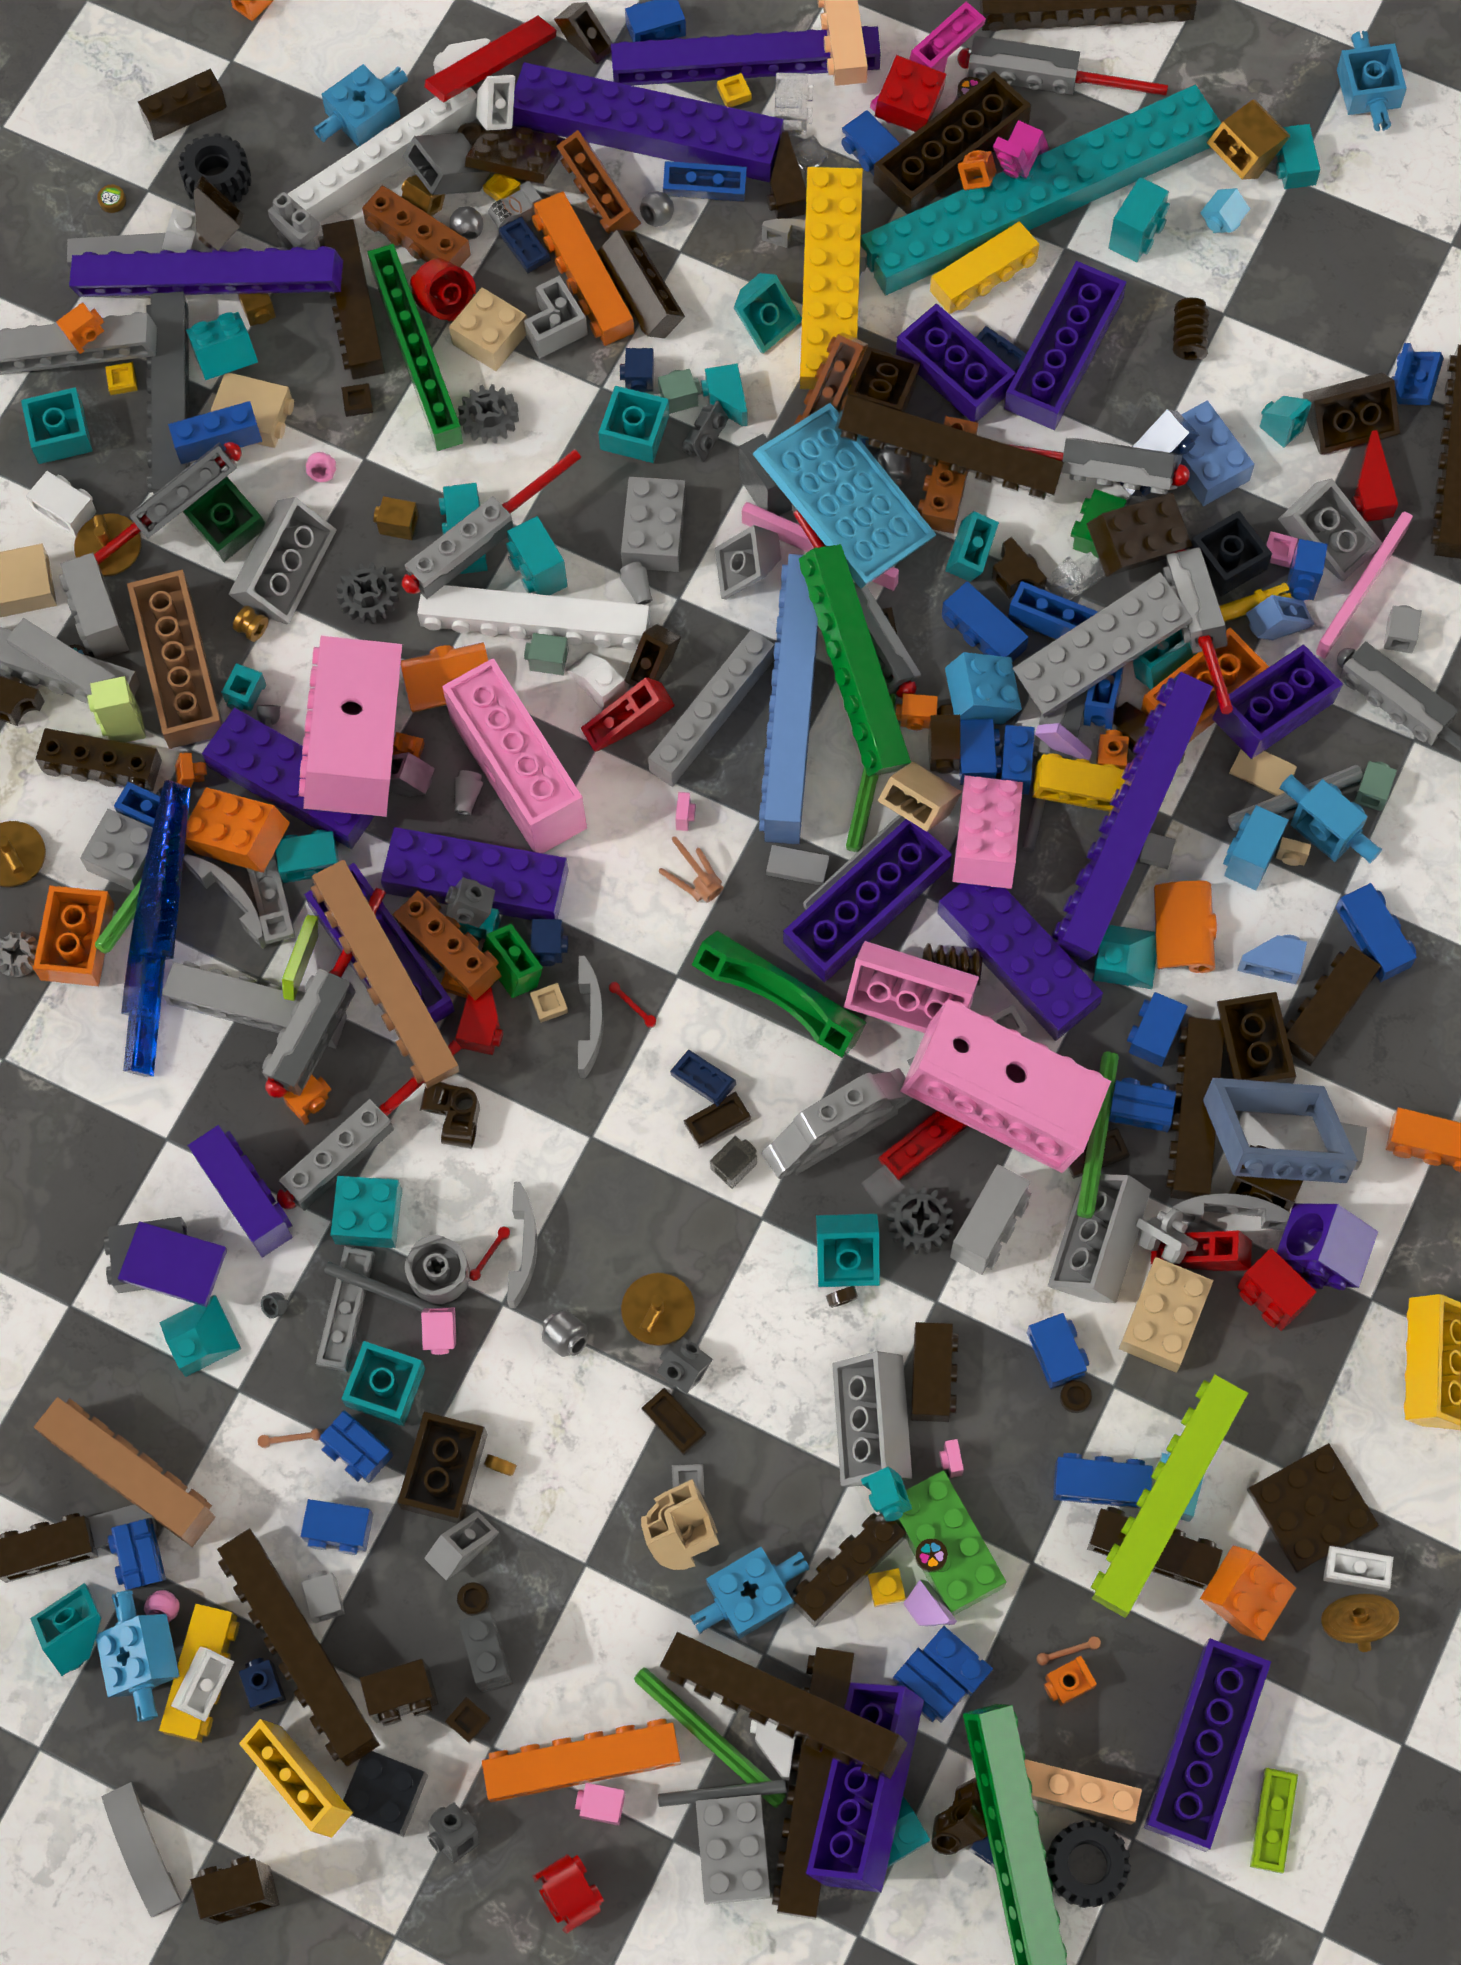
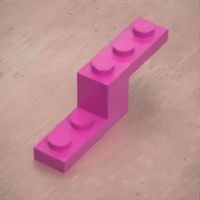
(945, 39)
(1021, 150)

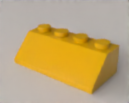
(1433, 1362)

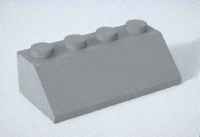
(283, 560)
(1099, 1248)
(871, 1416)

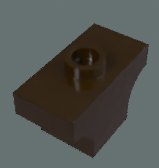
(1016, 567)
(17, 699)

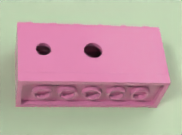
(350, 726)
(515, 757)
(1006, 1086)

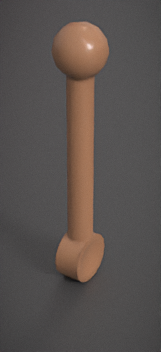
(264, 1441)
(1093, 1643)

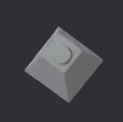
(746, 559)

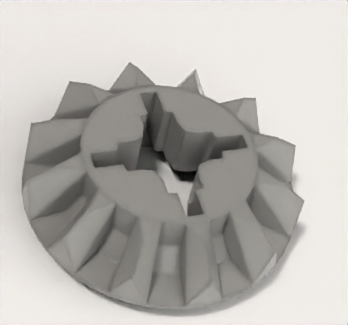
(23, 964)

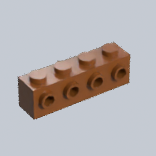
(597, 183)
(414, 228)
(835, 375)
(945, 488)
(447, 944)

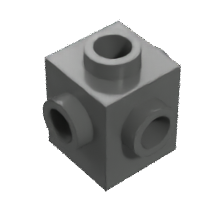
(469, 902)
(684, 1364)
(453, 1832)

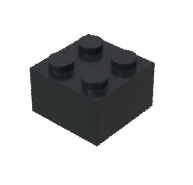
(1232, 552)
(384, 1792)

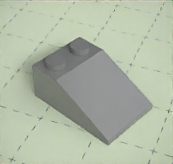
(1330, 518)

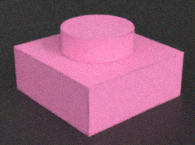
(1281, 548)
(685, 811)
(951, 1458)

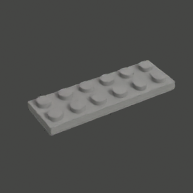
(1102, 644)

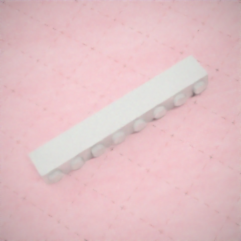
(381, 155)
(526, 613)

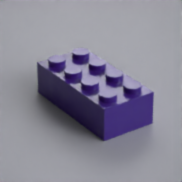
(955, 363)
(1278, 701)
(237, 1185)

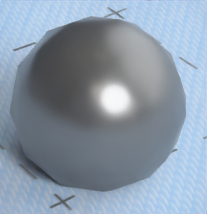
(656, 208)
(466, 222)

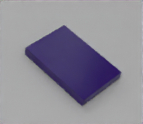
(172, 1264)

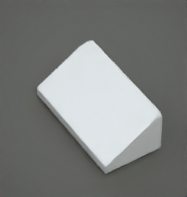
(1358, 1568)
(202, 1683)

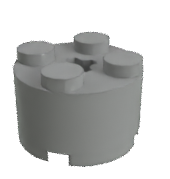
(420, 1271)

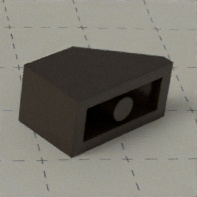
(584, 31)
(652, 654)
(944, 743)

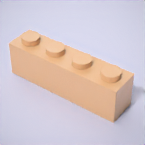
(844, 41)
(1083, 1792)

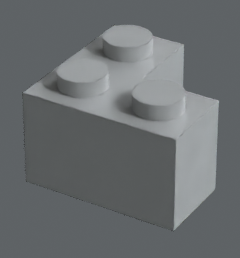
(559, 321)

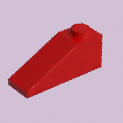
(1374, 491)
(628, 714)
(480, 1025)
(1215, 1251)

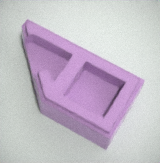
(1062, 740)
(927, 1606)

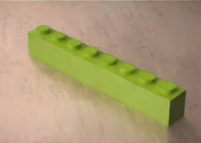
(1169, 1496)

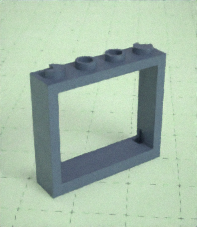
(1233, 1095)

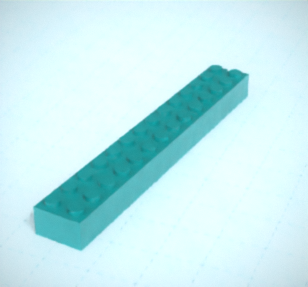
(1055, 185)

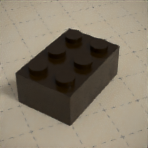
(885, 379)
(1138, 534)
(442, 1468)
(234, 1891)

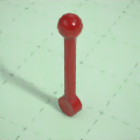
(649, 1020)
(503, 1234)

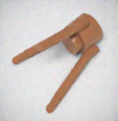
(706, 884)

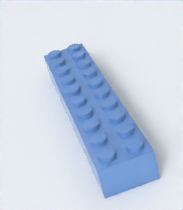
(789, 709)

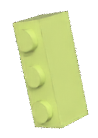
(116, 710)

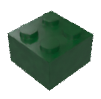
(225, 519)

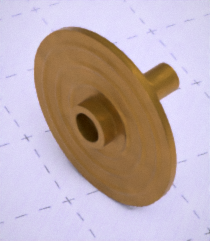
(98, 533)
(20, 853)
(658, 1309)
(1360, 1619)

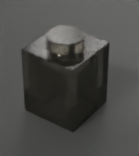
(734, 1161)

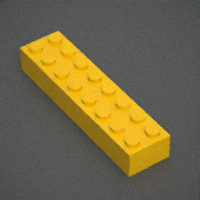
(829, 263)

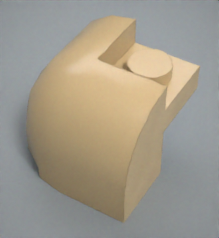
(679, 1527)

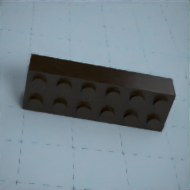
(930, 157)

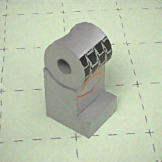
(515, 206)

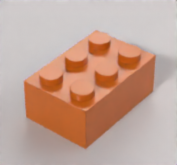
(235, 829)
(68, 935)

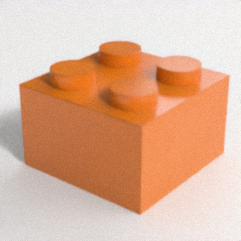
(1248, 1593)

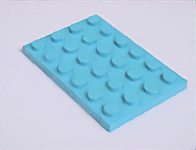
(844, 495)

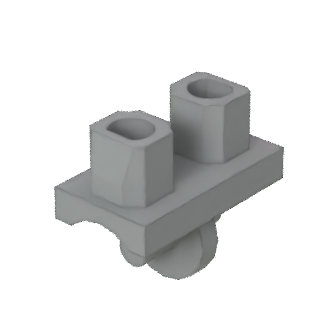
(1169, 1230)

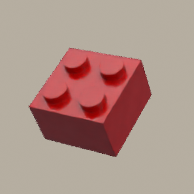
(910, 94)
(1275, 1290)

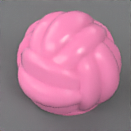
(321, 467)
(162, 1603)

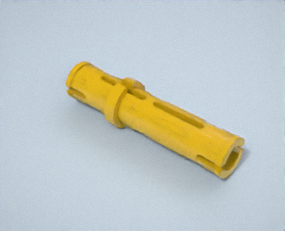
(1242, 606)

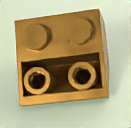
(1249, 140)

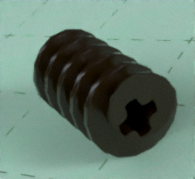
(1190, 329)
(962, 962)

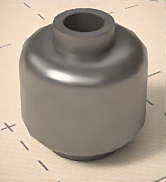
(896, 466)
(564, 1333)

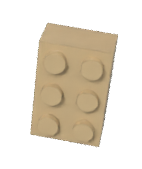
(1166, 1314)

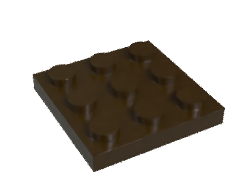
(515, 153)
(1312, 1507)

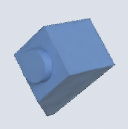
(1278, 617)
(1276, 959)

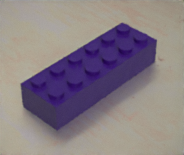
(1065, 345)
(270, 768)
(524, 881)
(866, 899)
(1021, 955)
(428, 987)
(1207, 1745)
(861, 1811)

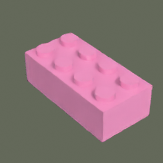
(988, 832)
(904, 987)

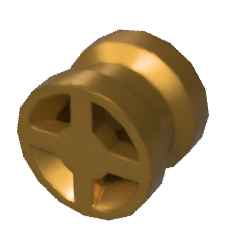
(250, 623)

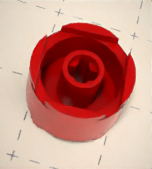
(442, 289)
(568, 1892)

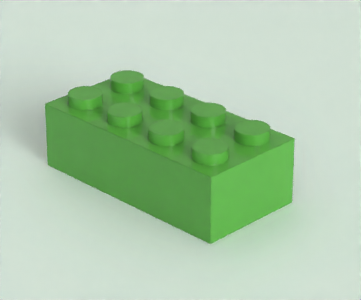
(969, 1568)

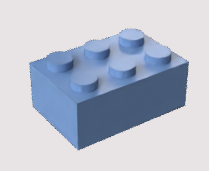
(1217, 459)

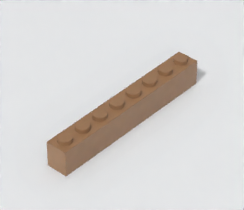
(385, 974)

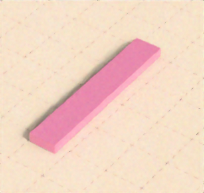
(795, 536)
(1364, 584)

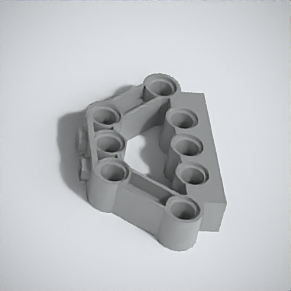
(836, 1121)

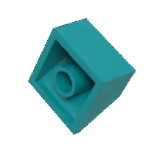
(848, 1250)

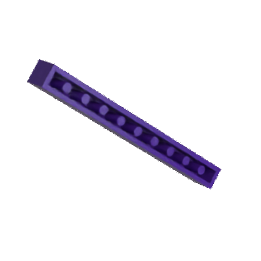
(729, 55)
(206, 272)

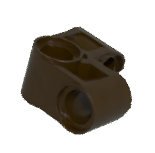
(459, 1125)
(960, 1823)

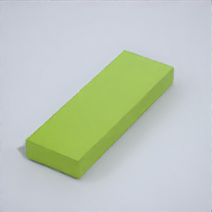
(300, 957)
(1274, 1820)

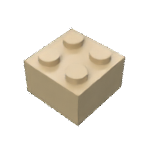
(488, 329)

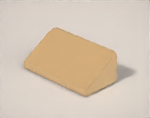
(1263, 771)

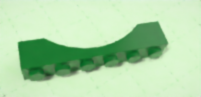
(824, 1019)

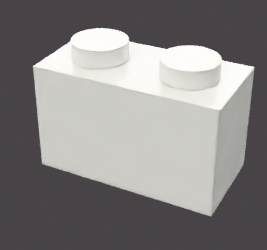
(61, 502)

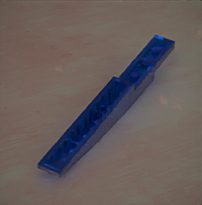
(154, 929)

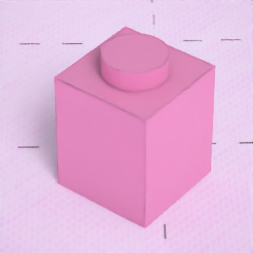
(438, 1330)
(600, 1803)

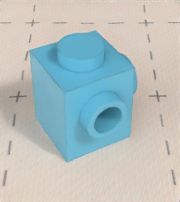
(1225, 211)

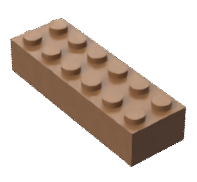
(175, 658)
(120, 1468)

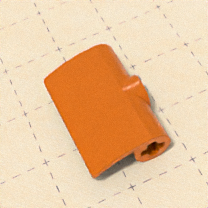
(429, 672)
(1185, 925)

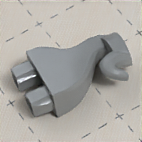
(294, 223)

